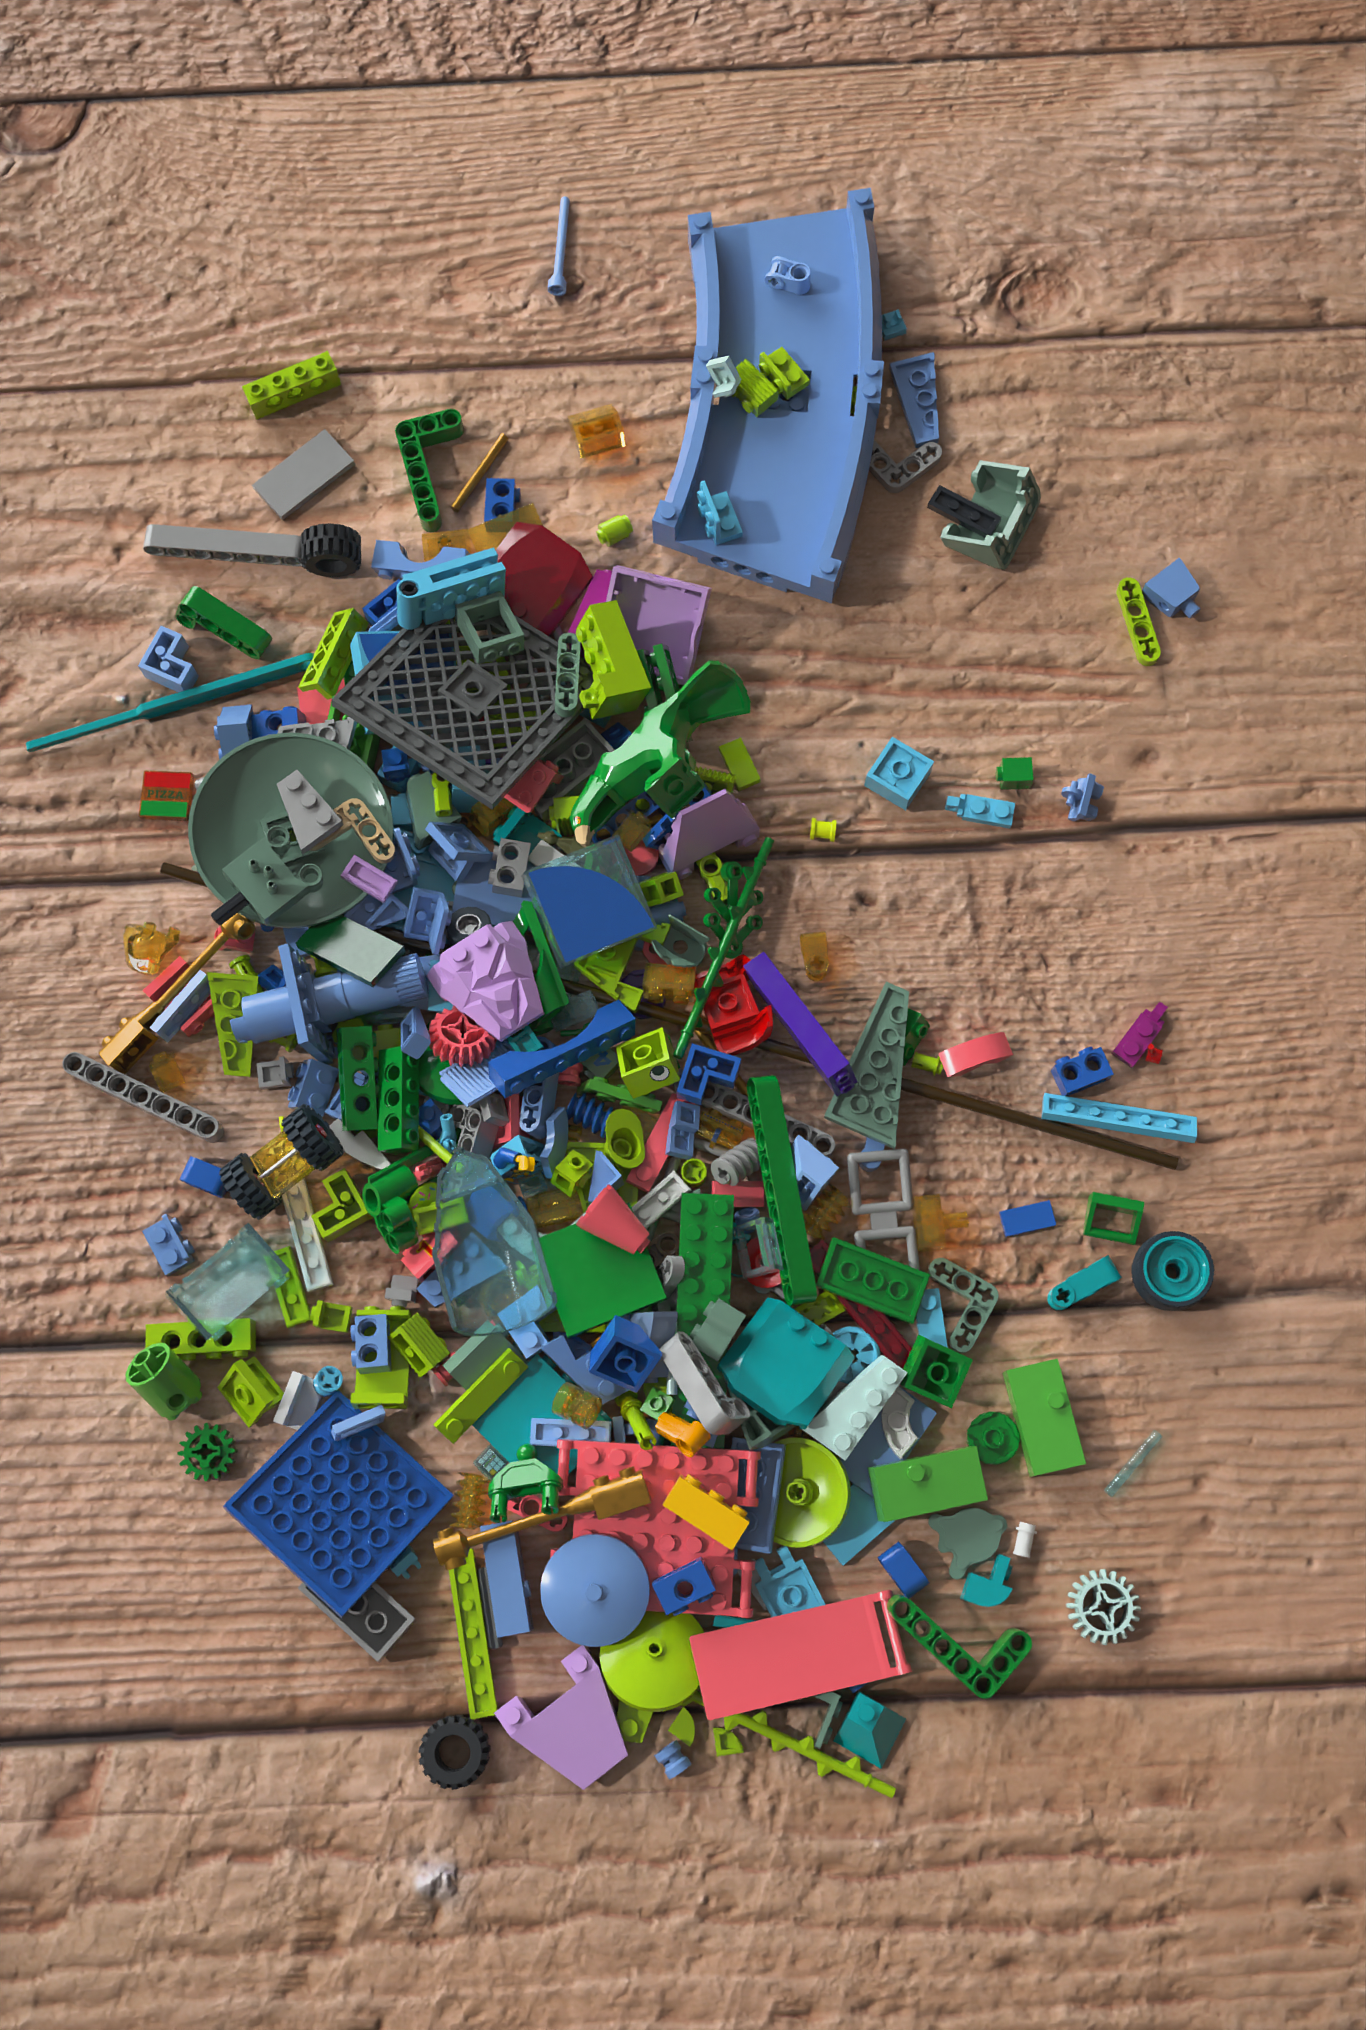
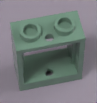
(482, 609)

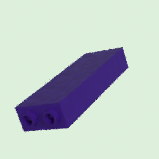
(801, 1024)

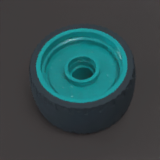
(1192, 1266)

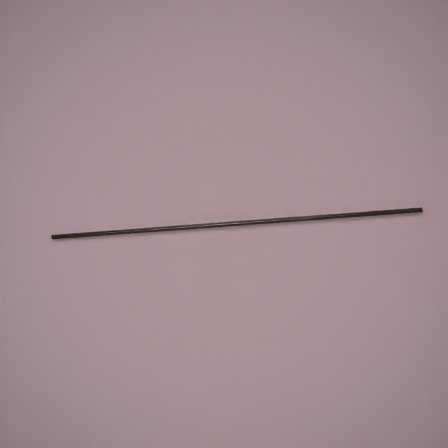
(796, 1053)

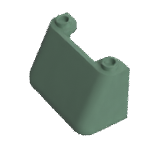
(1011, 495)

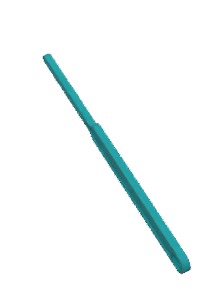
(181, 700)

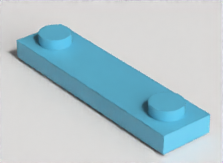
(930, 1317)

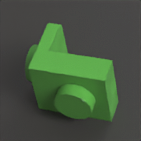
(657, 1403)

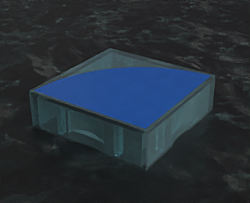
(589, 901)

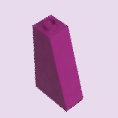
(595, 594)

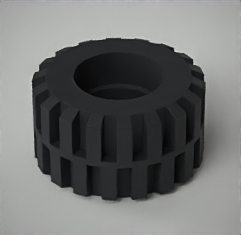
(331, 550)
(430, 1754)

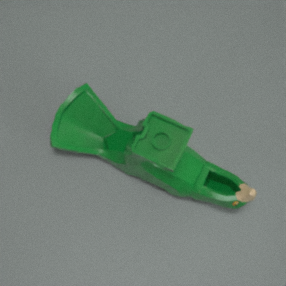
(656, 753)

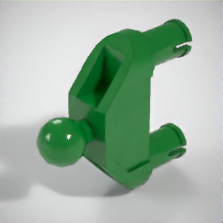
(521, 1479)

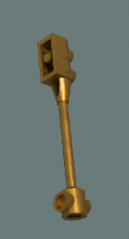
(135, 1032)
(605, 1497)

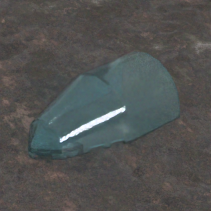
(487, 1251)

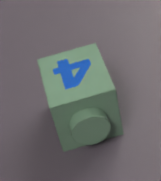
(601, 1065)

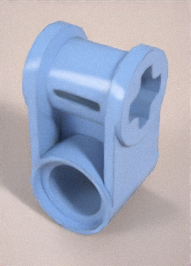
(787, 276)

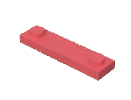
(655, 1148)

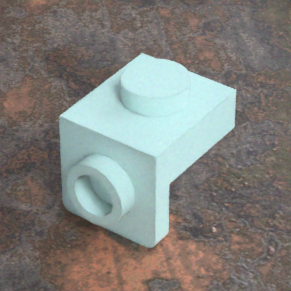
(724, 375)

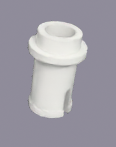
(1024, 1539)

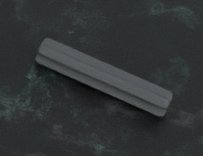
(492, 1640)

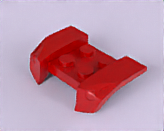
(733, 1011)

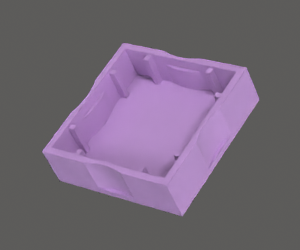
(662, 612)

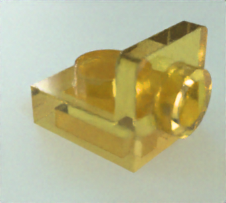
(166, 1071)

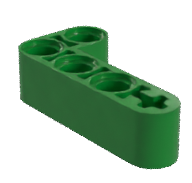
(223, 621)

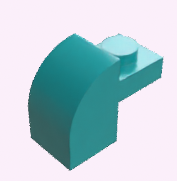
(989, 1591)

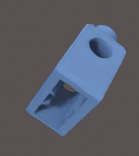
(1173, 590)

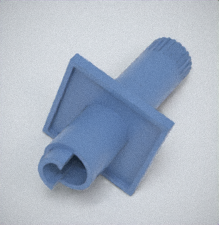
(312, 1004)

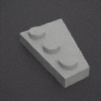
(337, 731)
(307, 811)

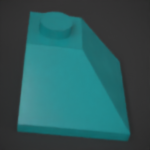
(869, 1729)

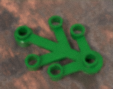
(732, 900)

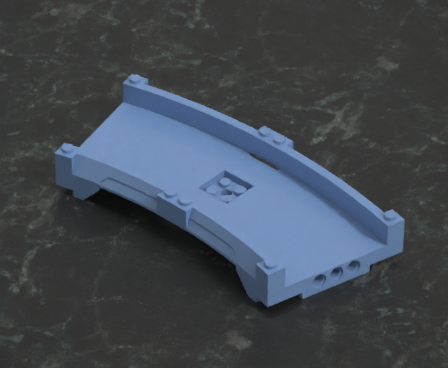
(804, 460)

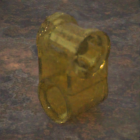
(815, 951)

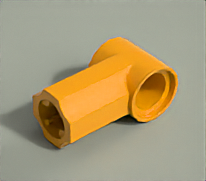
(687, 1436)

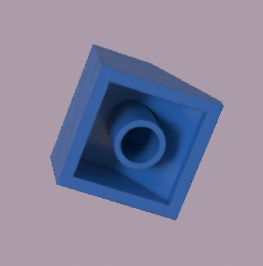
(624, 1354)

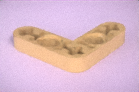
(350, 822)

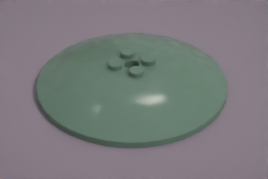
(242, 802)

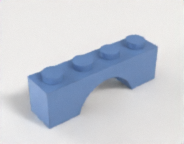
(391, 559)

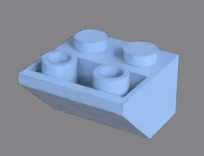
(811, 1170)

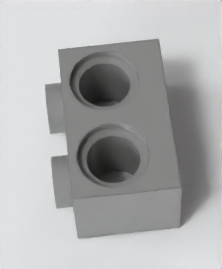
(513, 868)

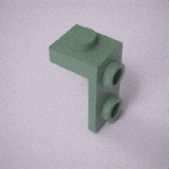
(833, 1710)

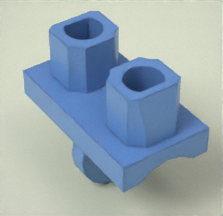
(1079, 796)

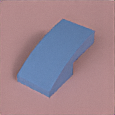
(681, 1130)

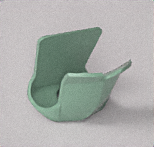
(694, 939)

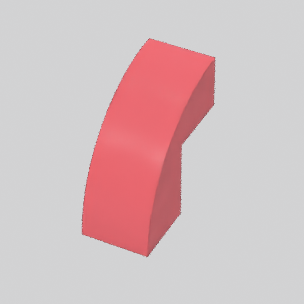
(975, 1053)

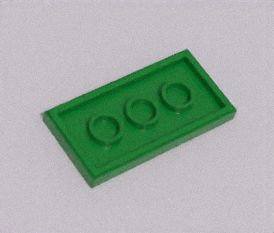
(872, 1280)

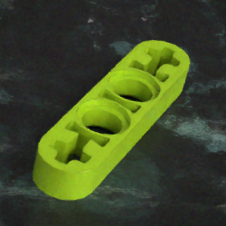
(1135, 622)

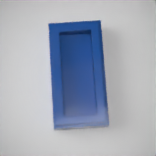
(1027, 1218)

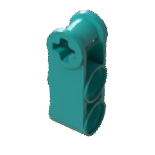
(1084, 1283)

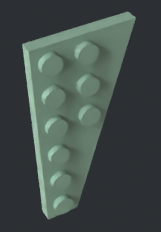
(877, 1065)

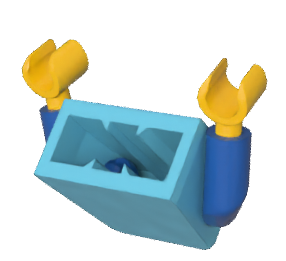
(518, 1158)

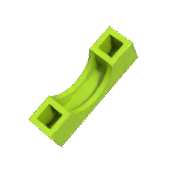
(661, 888)

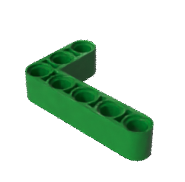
(415, 466)
(955, 1652)

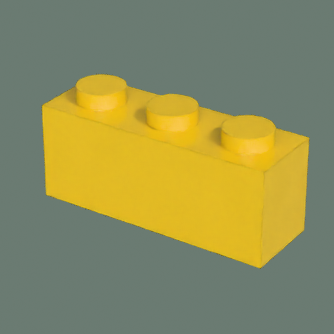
(707, 1511)

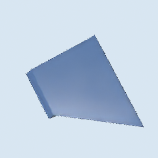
(603, 1174)

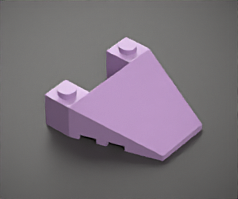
(706, 829)
(577, 1730)

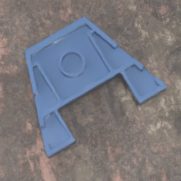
(579, 1369)

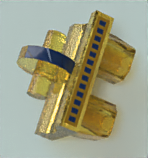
(719, 1130)

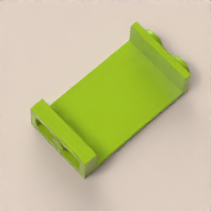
(383, 1388)

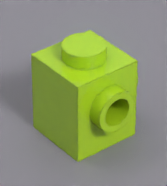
(572, 1173)

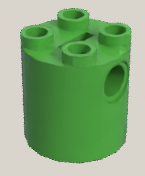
(163, 1380)

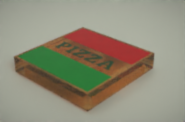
(166, 795)

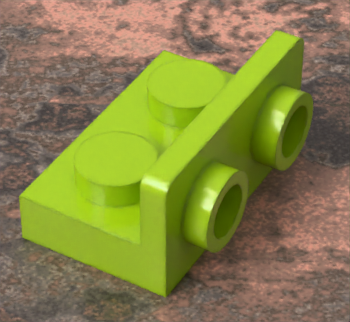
(783, 372)

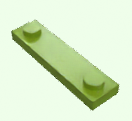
(480, 1395)

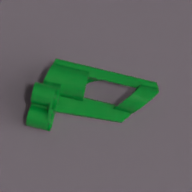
(547, 977)
(388, 1197)

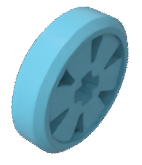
(864, 1344)

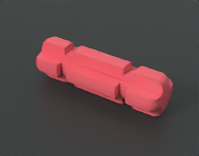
(429, 1169)

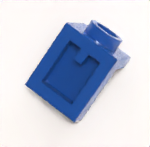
(395, 765)

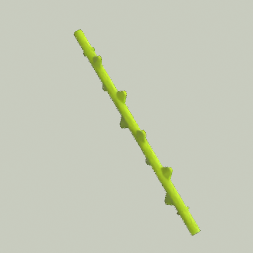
(806, 1747)

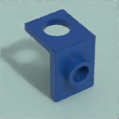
(616, 735)

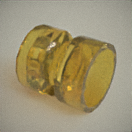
(574, 1404)

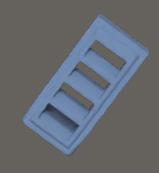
(414, 1034)

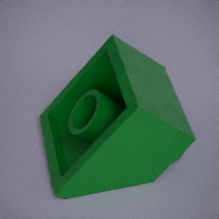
(935, 1371)

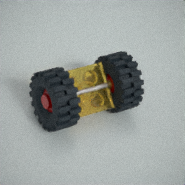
(265, 1176)

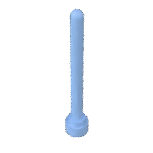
(557, 282)

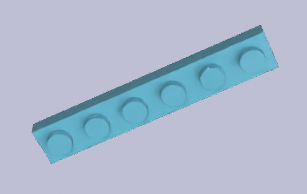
(1119, 1118)

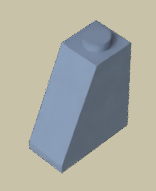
(660, 1329)

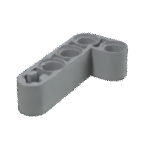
(475, 1134)
(700, 1387)

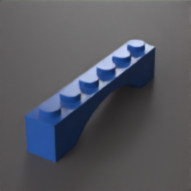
(520, 1070)

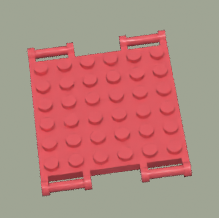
(654, 1531)

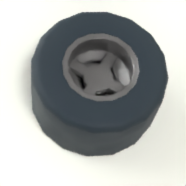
(466, 922)

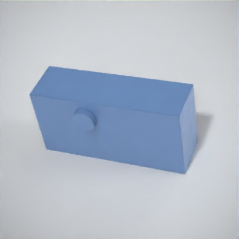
(508, 1583)

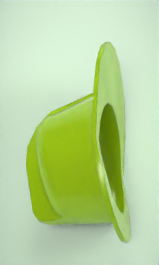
(624, 1139)

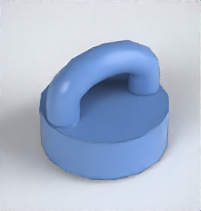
(745, 1215)

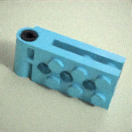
(437, 589)

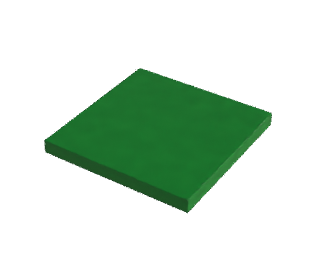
(597, 1279)

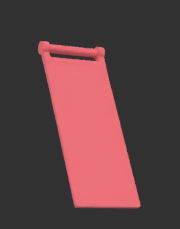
(795, 1656)

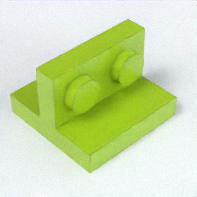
(250, 1390)

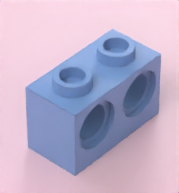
(376, 1343)

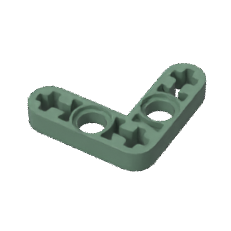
(975, 1302)

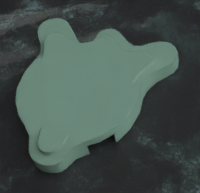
(969, 1535)

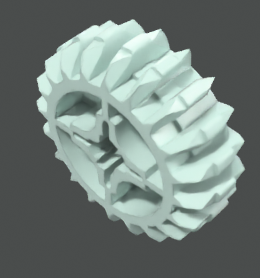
(1108, 1618)

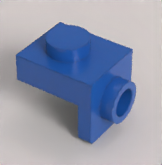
(272, 978)
(430, 1118)

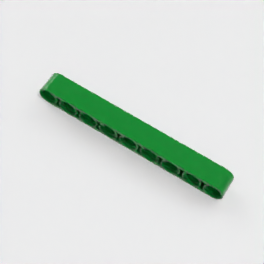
(781, 1189)

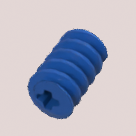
(588, 1113)

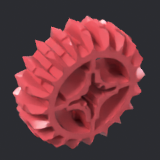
(447, 1042)

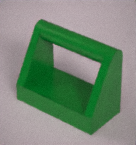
(1116, 1204)

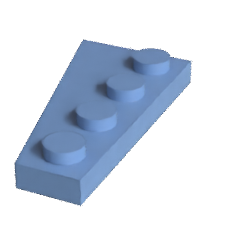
(917, 393)

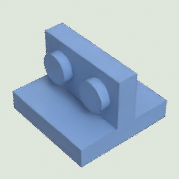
(456, 848)

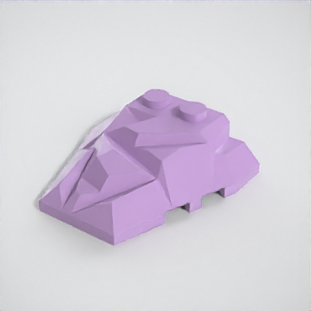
(490, 980)

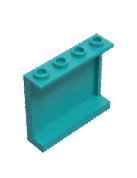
(530, 1396)

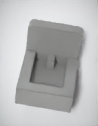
(275, 1073)
(402, 1290)

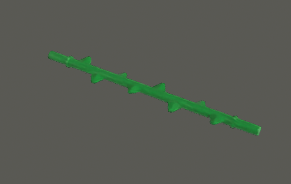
(719, 953)

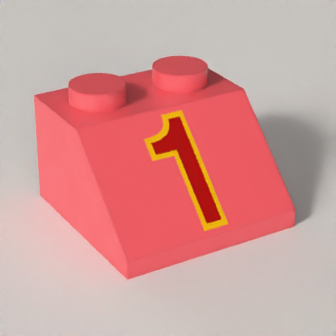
(419, 1257)

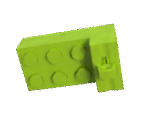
(616, 666)

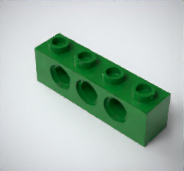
(349, 1091)
(398, 1102)

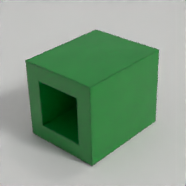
(1015, 773)

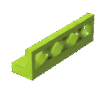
(333, 653)

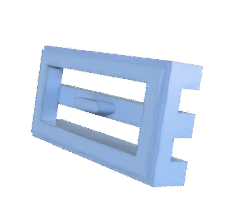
(358, 1423)

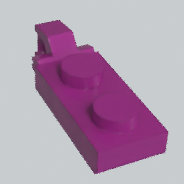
(1140, 1035)

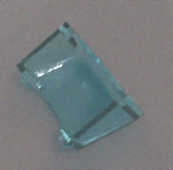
(228, 1283)

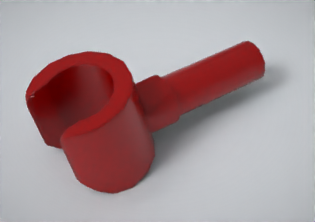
(1154, 1055)

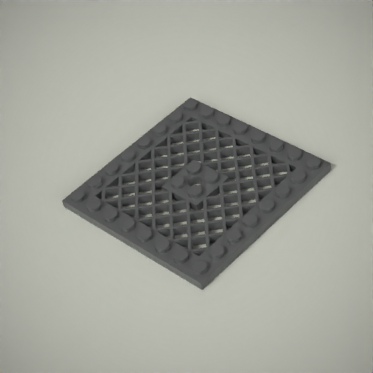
(487, 782)

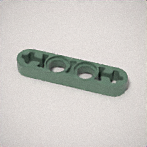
(567, 674)

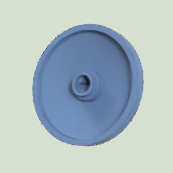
(595, 1590)

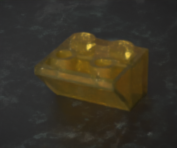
(597, 430)
(669, 983)

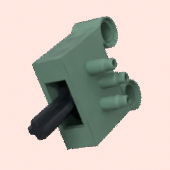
(265, 880)

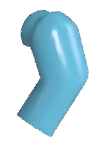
(448, 1134)

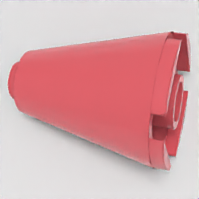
(614, 1222)

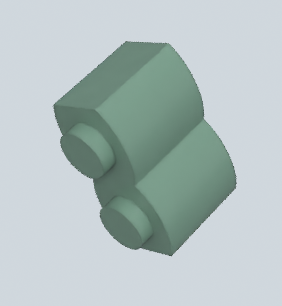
(717, 1329)

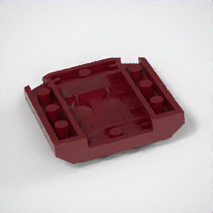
(541, 575)

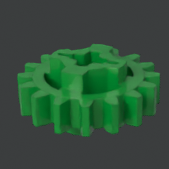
(208, 1462)

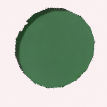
(994, 1436)

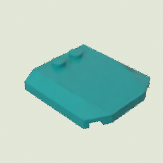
(784, 1364)

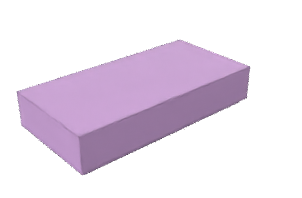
(369, 878)

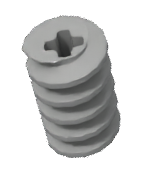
(736, 1163)

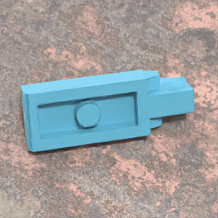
(982, 810)

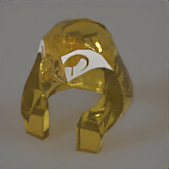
(147, 946)

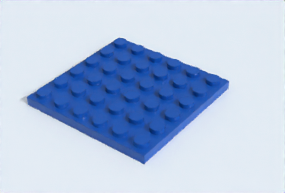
(338, 1506)

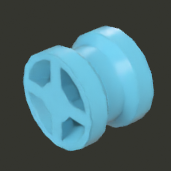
(331, 1376)

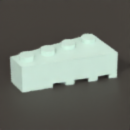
(853, 1409)

